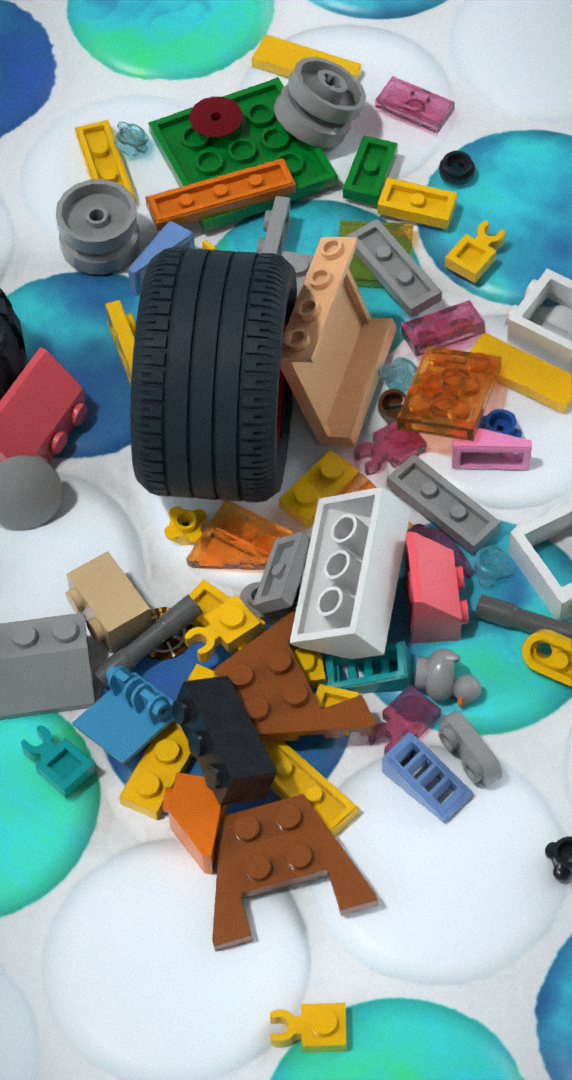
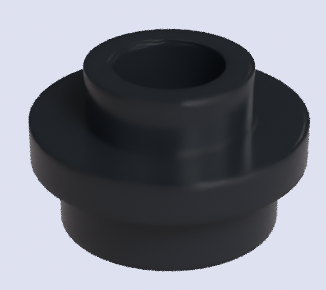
(456, 168)

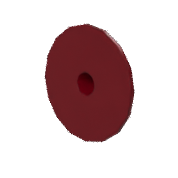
(216, 117)

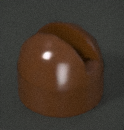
(390, 400)

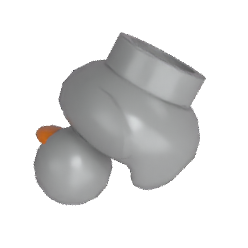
(437, 677)

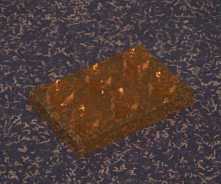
(449, 393)

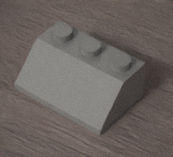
(45, 666)

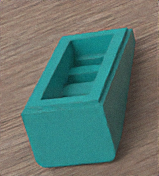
(371, 683)

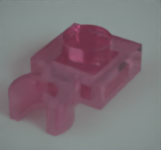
(389, 446)
(405, 714)

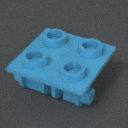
(126, 715)

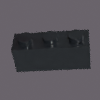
(224, 740)

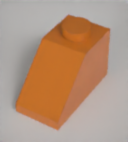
(195, 818)

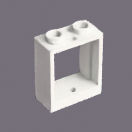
(534, 337)
(521, 550)

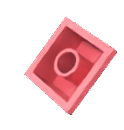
(433, 591)

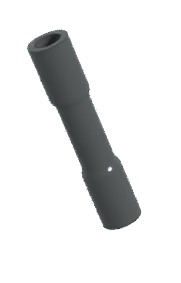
(511, 615)
(168, 625)

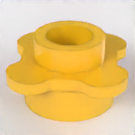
(185, 534)

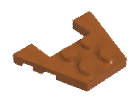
(279, 693)
(275, 849)

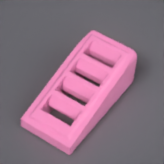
(491, 451)

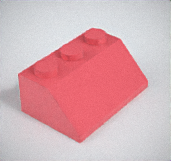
(40, 409)

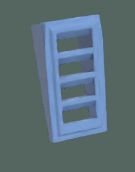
(170, 236)
(423, 756)

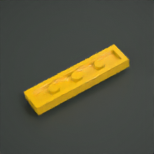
(158, 766)

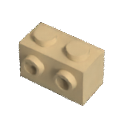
(108, 601)

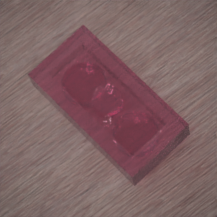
(443, 327)

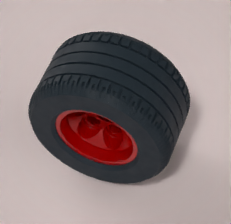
(208, 375)

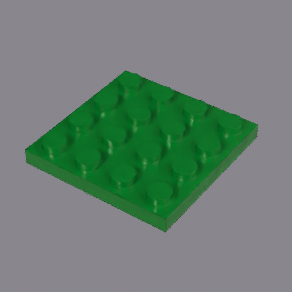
(256, 142)

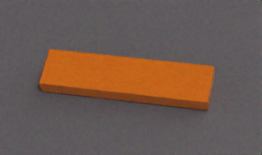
(221, 194)

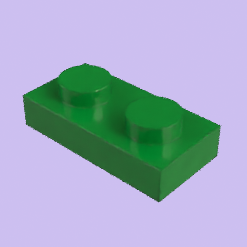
(370, 170)

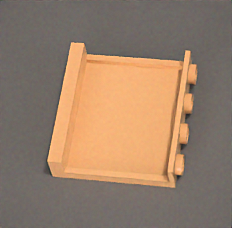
(334, 346)

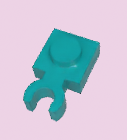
(59, 764)

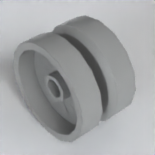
(319, 102)
(98, 226)

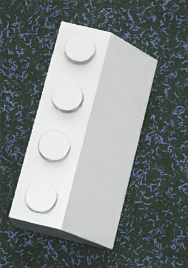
(351, 574)

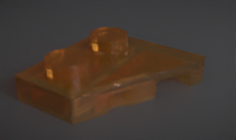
(236, 540)

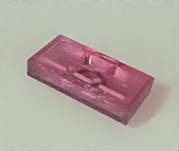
(414, 104)

